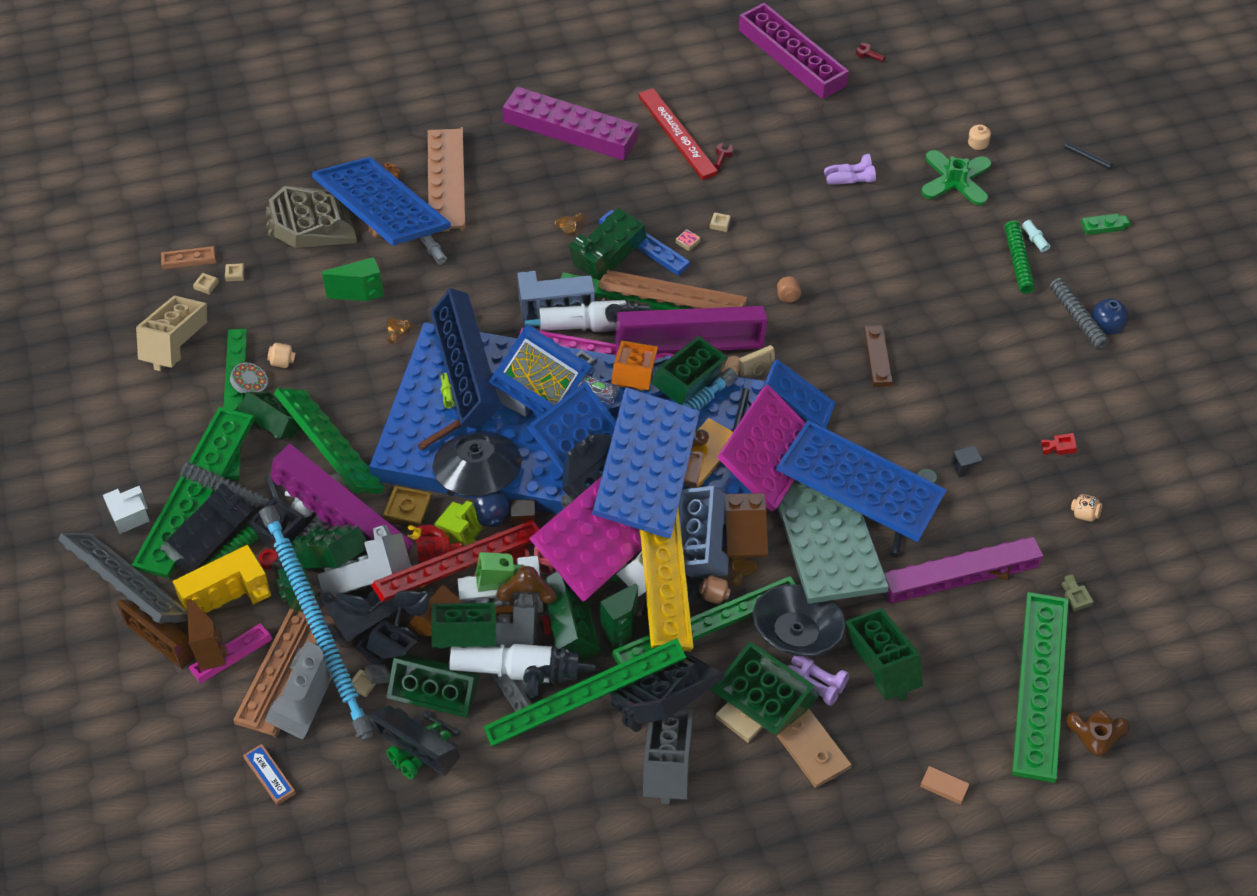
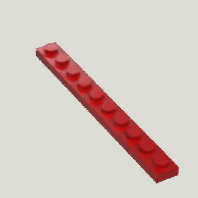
(453, 561)

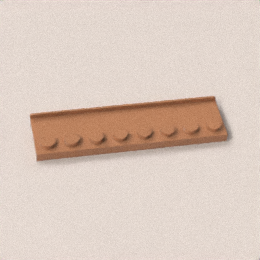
(446, 175)
(668, 291)
(275, 672)

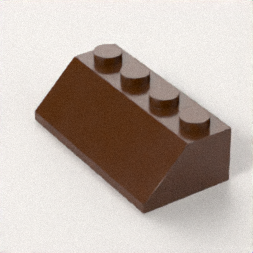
(165, 637)

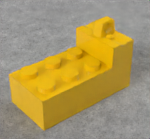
(224, 581)

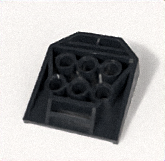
(584, 464)
(664, 692)

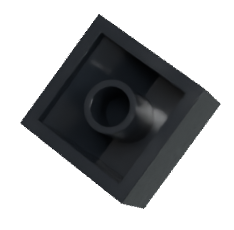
(291, 523)

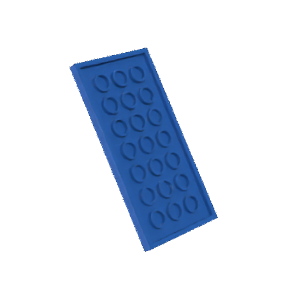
(381, 200)
(646, 463)
(862, 480)

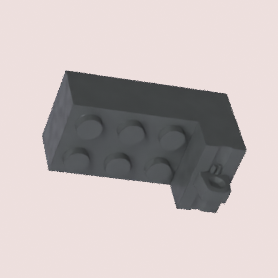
(520, 628)
(668, 757)

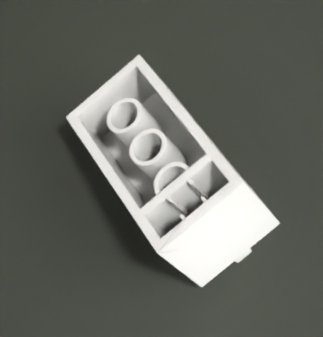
(469, 594)

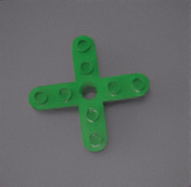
(956, 174)

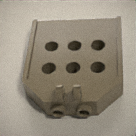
(309, 218)

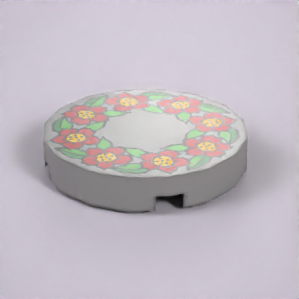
(248, 378)

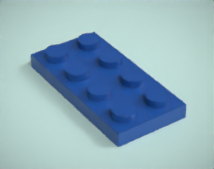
(800, 394)

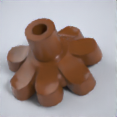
(392, 169)

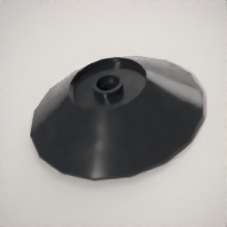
(477, 463)
(794, 625)

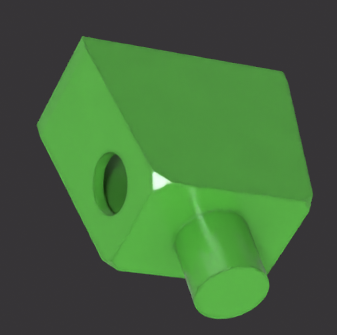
(494, 570)

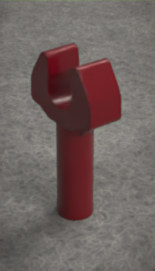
(865, 51)
(722, 154)

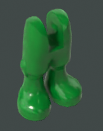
(400, 757)

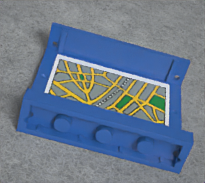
(538, 371)

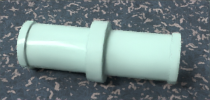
(1036, 236)

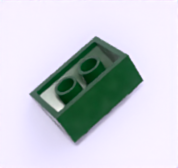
(269, 414)
(619, 617)
(463, 625)

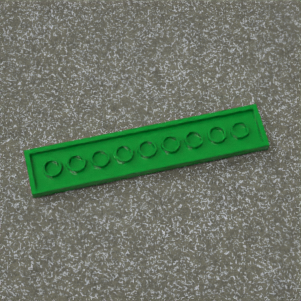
(215, 454)
(1040, 688)

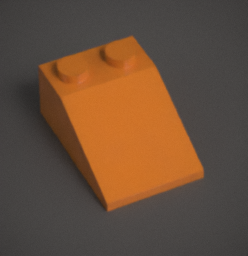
(634, 365)

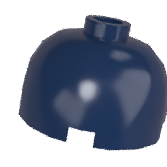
(1110, 315)
(491, 509)

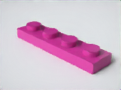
(237, 650)

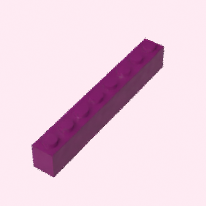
(962, 569)

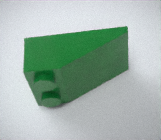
(354, 281)

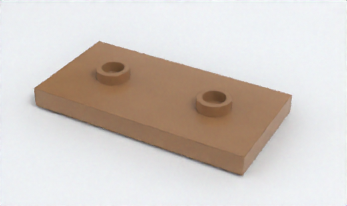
(813, 749)

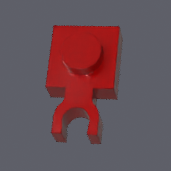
(1062, 444)

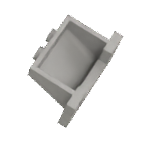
(302, 693)

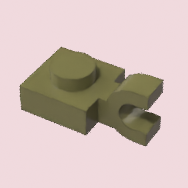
(1077, 596)

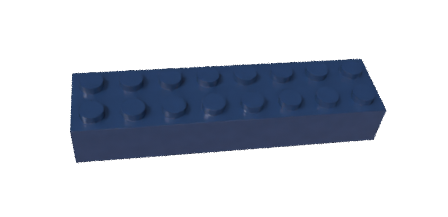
(465, 359)

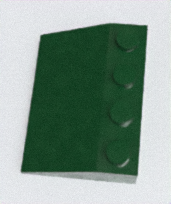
(766, 689)

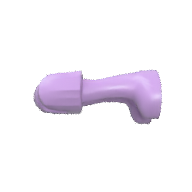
(805, 667)

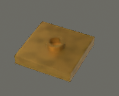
(407, 506)

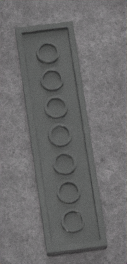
(124, 577)

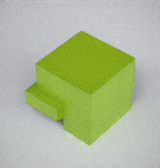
(460, 523)

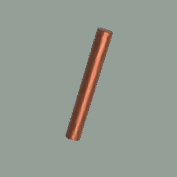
(438, 435)

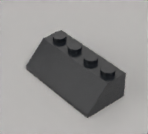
(415, 738)

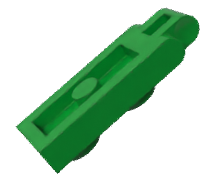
(1105, 223)

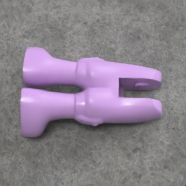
(851, 173)

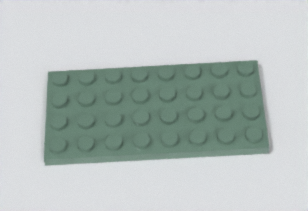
(829, 546)

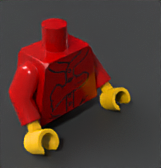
(431, 542)

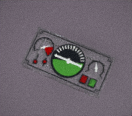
(603, 390)

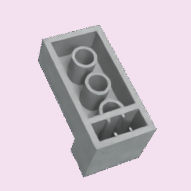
(385, 557)

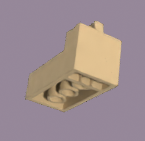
(167, 329)

